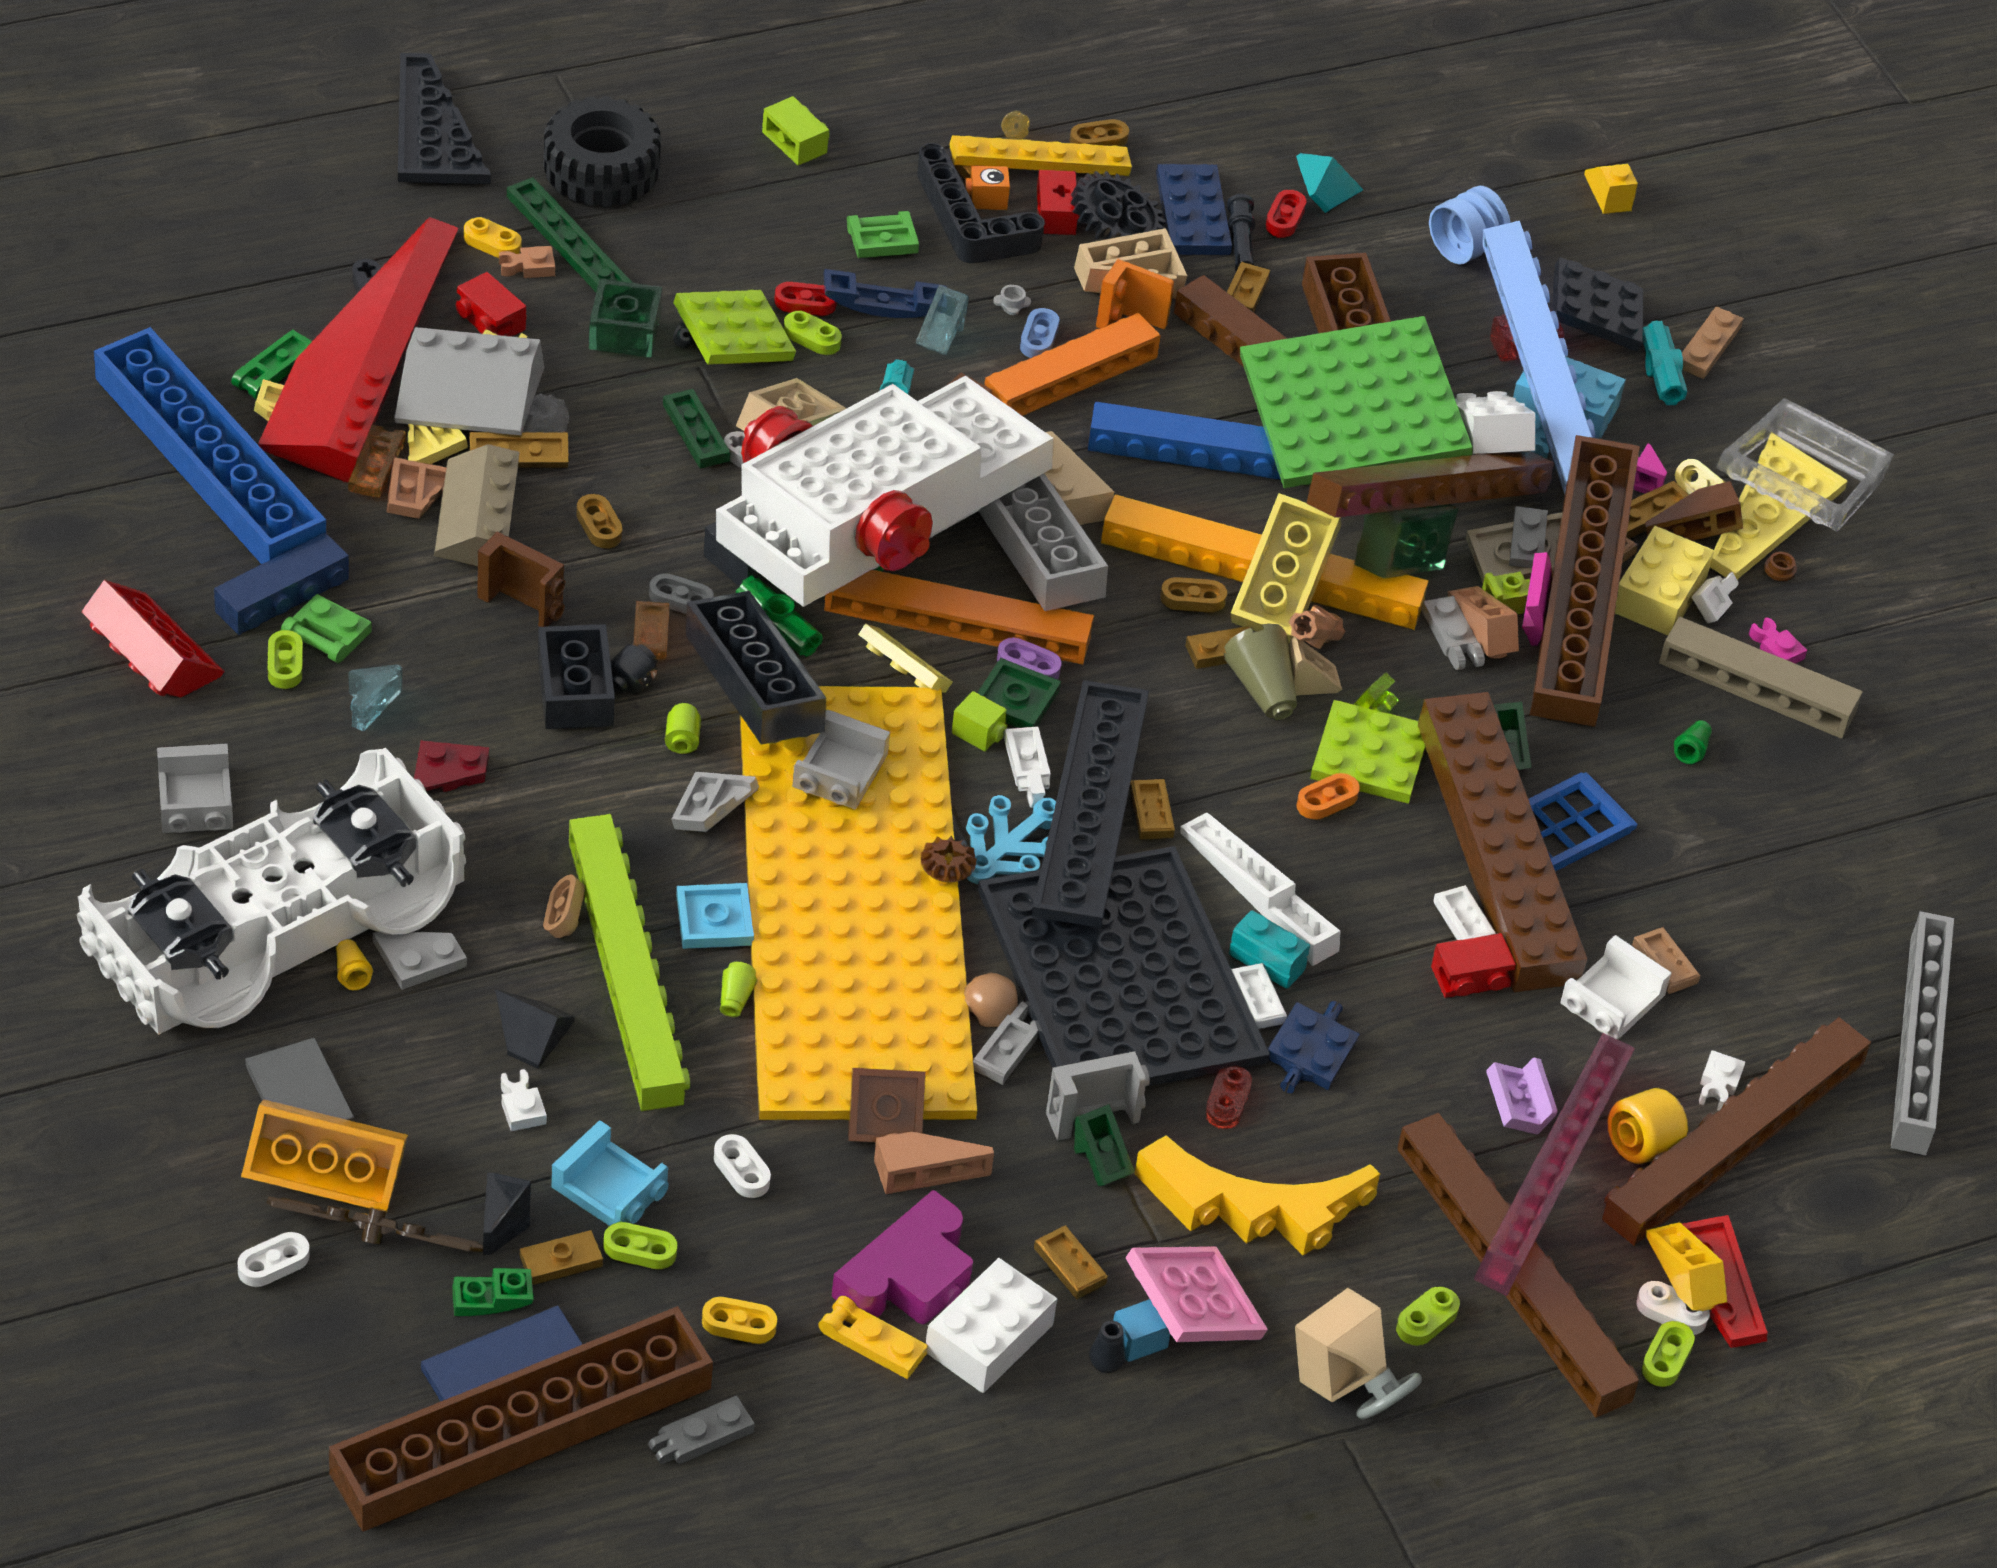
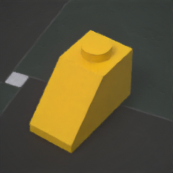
(1613, 187)

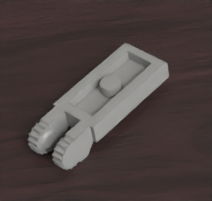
(1452, 632)
(1006, 1046)

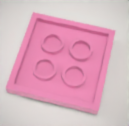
(1196, 1294)

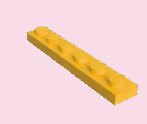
(1040, 155)

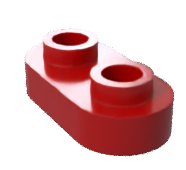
(1285, 213)
(803, 297)

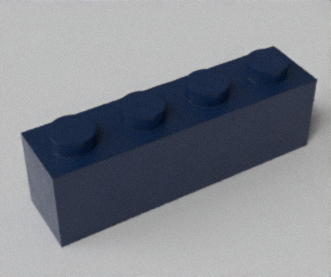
(281, 583)

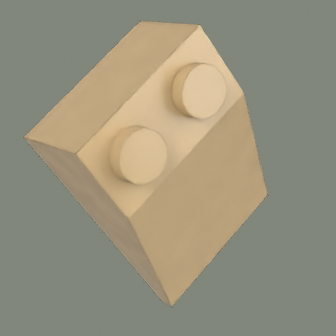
(795, 394)

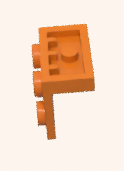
(1132, 291)

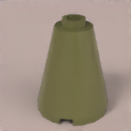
(1264, 668)

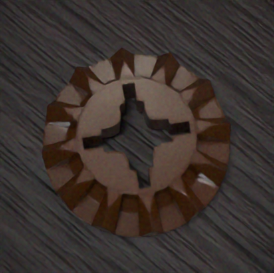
(934, 860)

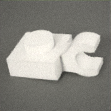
(1713, 596)

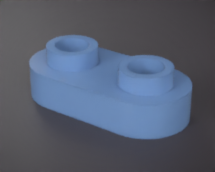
(1039, 332)

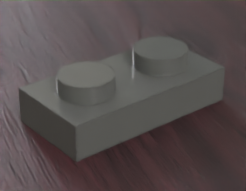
(1527, 536)

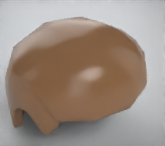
(991, 998)

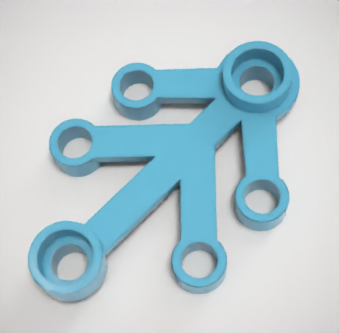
(1008, 843)

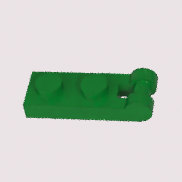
(271, 364)

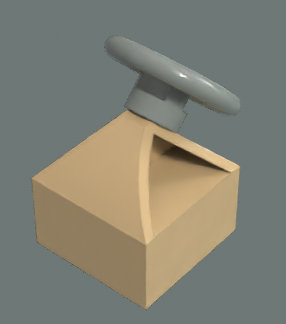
(1344, 1349)

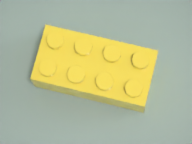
(1285, 565)

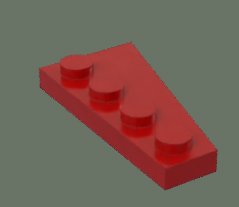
(1740, 1316)

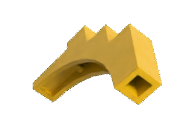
(1251, 1208)

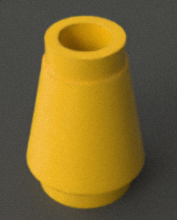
(352, 966)

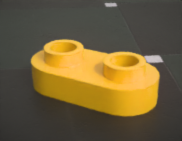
(491, 237)
(740, 1320)

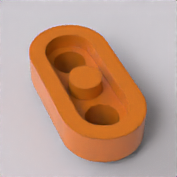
(1323, 796)

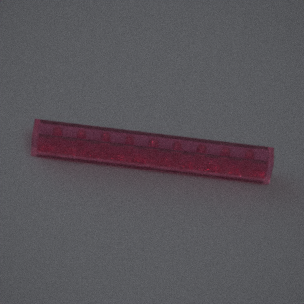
(1553, 1165)

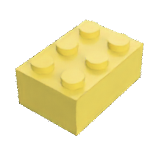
(1662, 580)

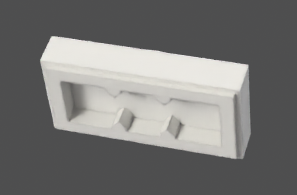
(1462, 913)
(1260, 995)

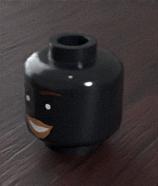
(633, 668)

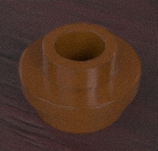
(1781, 566)

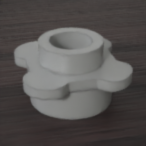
(1012, 299)

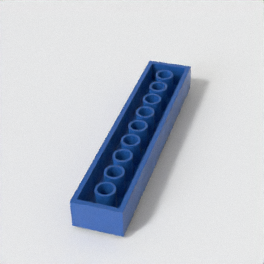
(207, 445)

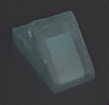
(943, 320)
(372, 692)

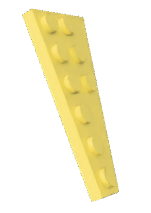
(1767, 519)

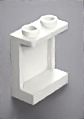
(1617, 989)

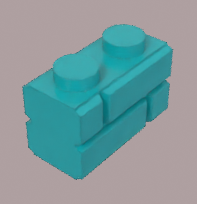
(1262, 941)

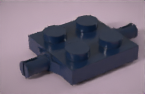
(1312, 1046)

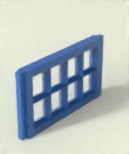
(1601, 801)

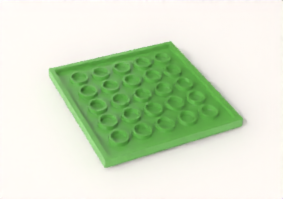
(1354, 399)

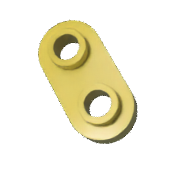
(1705, 476)

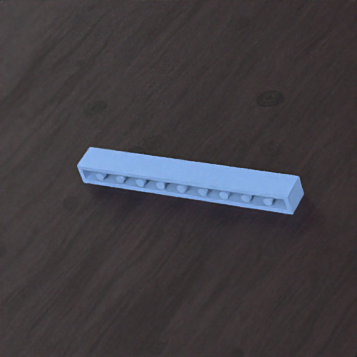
(1537, 341)

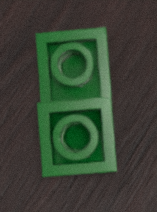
(502, 1292)

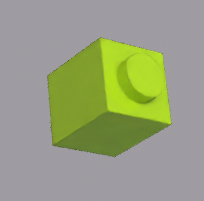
(979, 721)

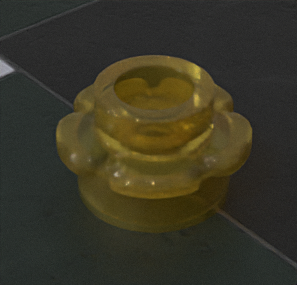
(1008, 125)

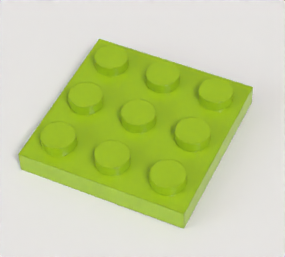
(734, 327)
(1373, 748)

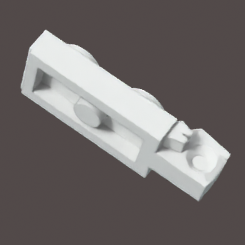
(1028, 762)

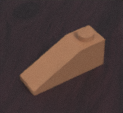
(1490, 621)
(925, 1160)

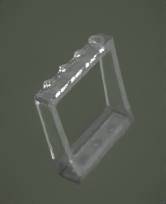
(1820, 439)

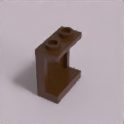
(523, 575)

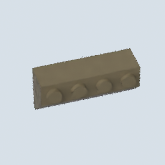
(475, 501)

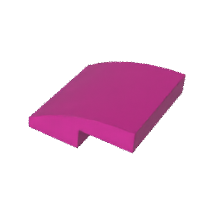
(1537, 598)

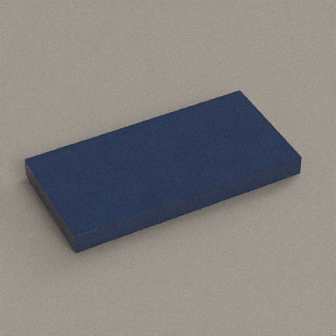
(500, 1353)

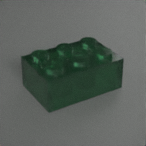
(1406, 540)

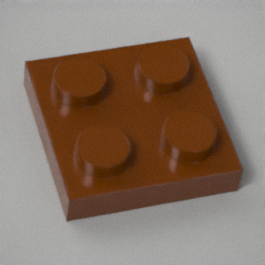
(885, 1103)

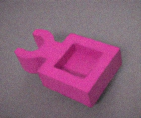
(1779, 644)

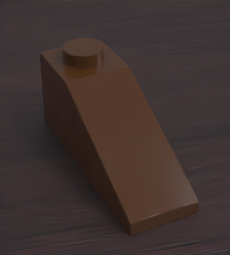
(1701, 514)

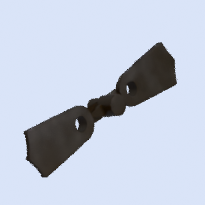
(375, 1224)

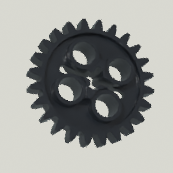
(1114, 207)

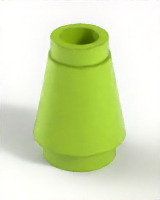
(737, 986)

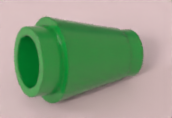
(1693, 743)

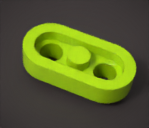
(812, 333)
(285, 659)
(641, 1245)
(1431, 1314)
(1666, 1356)

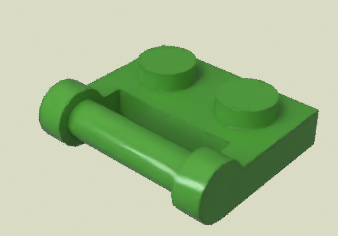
(883, 235)
(332, 622)

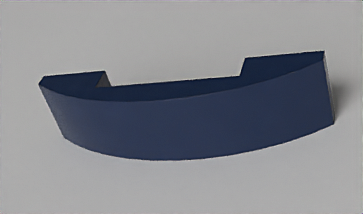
(878, 300)

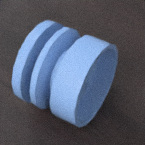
(1460, 222)

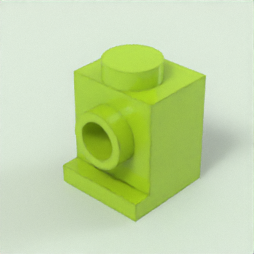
(1509, 589)

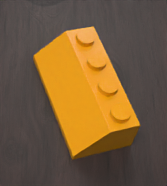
(324, 1155)

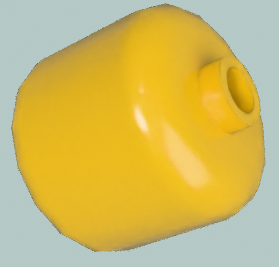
(1646, 1125)

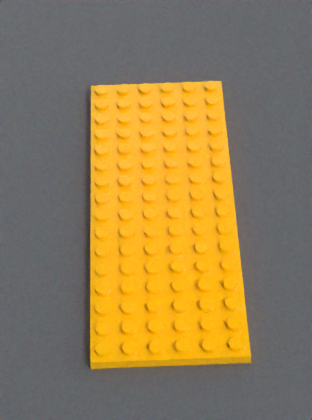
(848, 928)

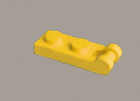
(873, 1337)

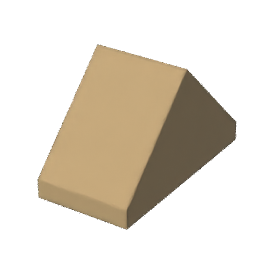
(1312, 671)

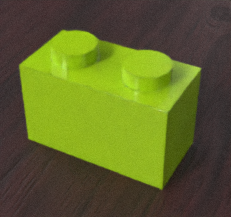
(795, 130)

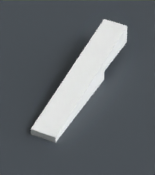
(1262, 885)

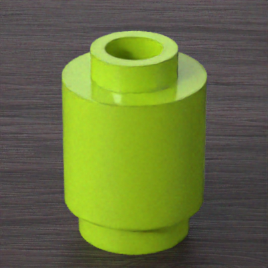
(683, 729)

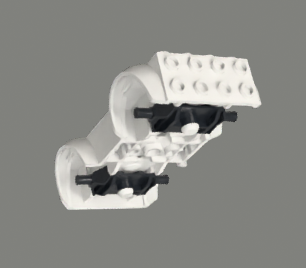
(201, 959)

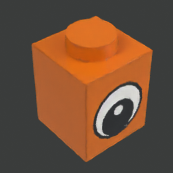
(988, 187)

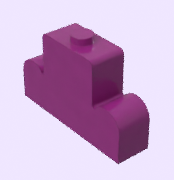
(910, 1263)

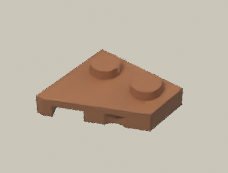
(414, 487)

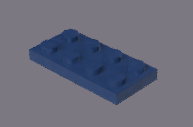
(1194, 208)

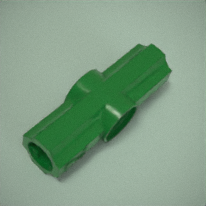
(781, 611)

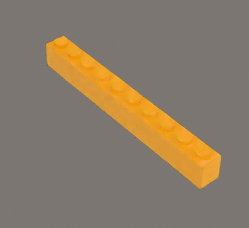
(1230, 550)

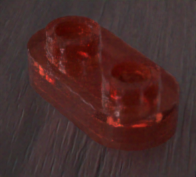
(1229, 1094)

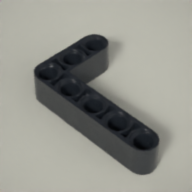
(970, 236)

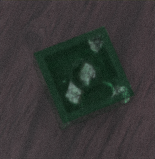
(625, 318)

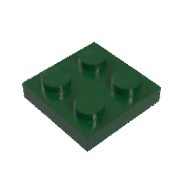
(1021, 692)

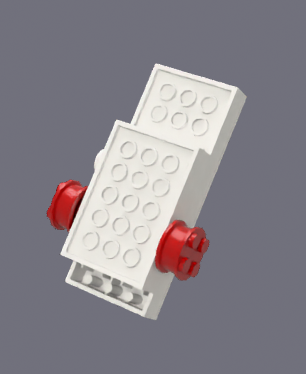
(872, 483)

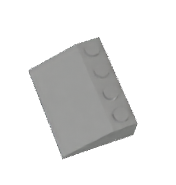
(469, 381)

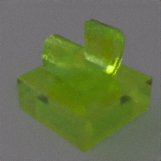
(1378, 696)

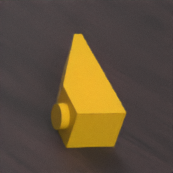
(1690, 1266)

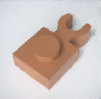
(531, 261)

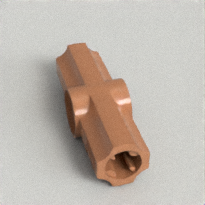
(1317, 626)

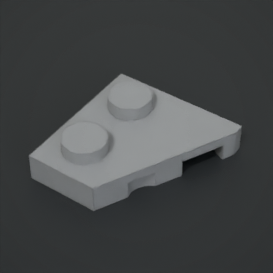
(419, 955)

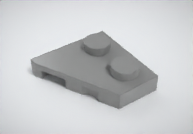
(711, 799)

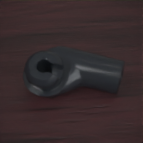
(682, 336)

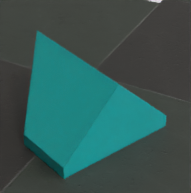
(1326, 180)

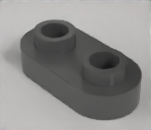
(677, 591)

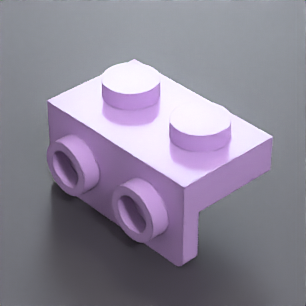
(1522, 1096)

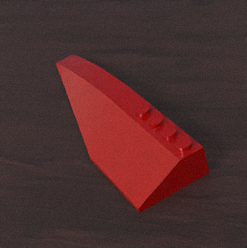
(352, 363)

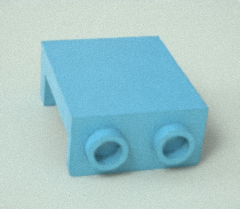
(607, 1178)

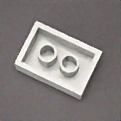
(1497, 423)
(990, 1325)

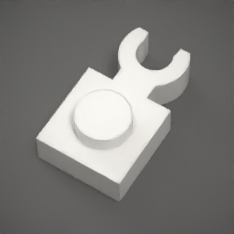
(1720, 1077)
(522, 1105)

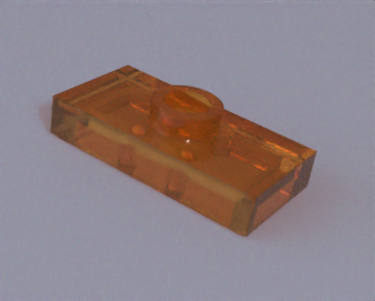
(652, 626)

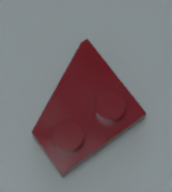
(450, 765)

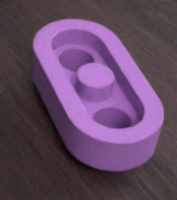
(1030, 656)

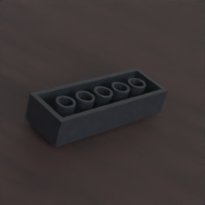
(756, 667)

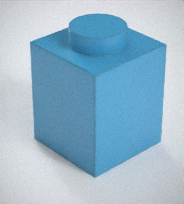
(1142, 1330)

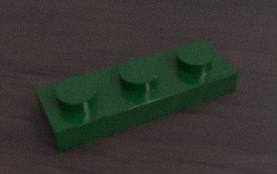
(696, 428)

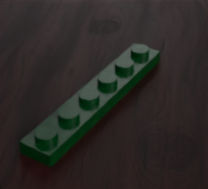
(563, 233)

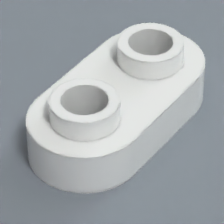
(744, 1169)
(272, 1260)
(1669, 1306)

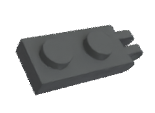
(702, 1432)

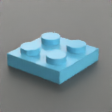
(714, 915)

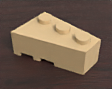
(1146, 250)
(1078, 484)

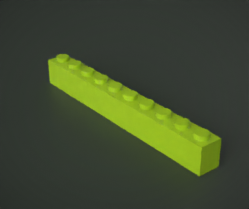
(627, 963)

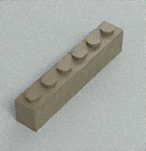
(1760, 677)

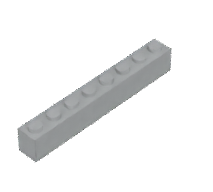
(1922, 1033)

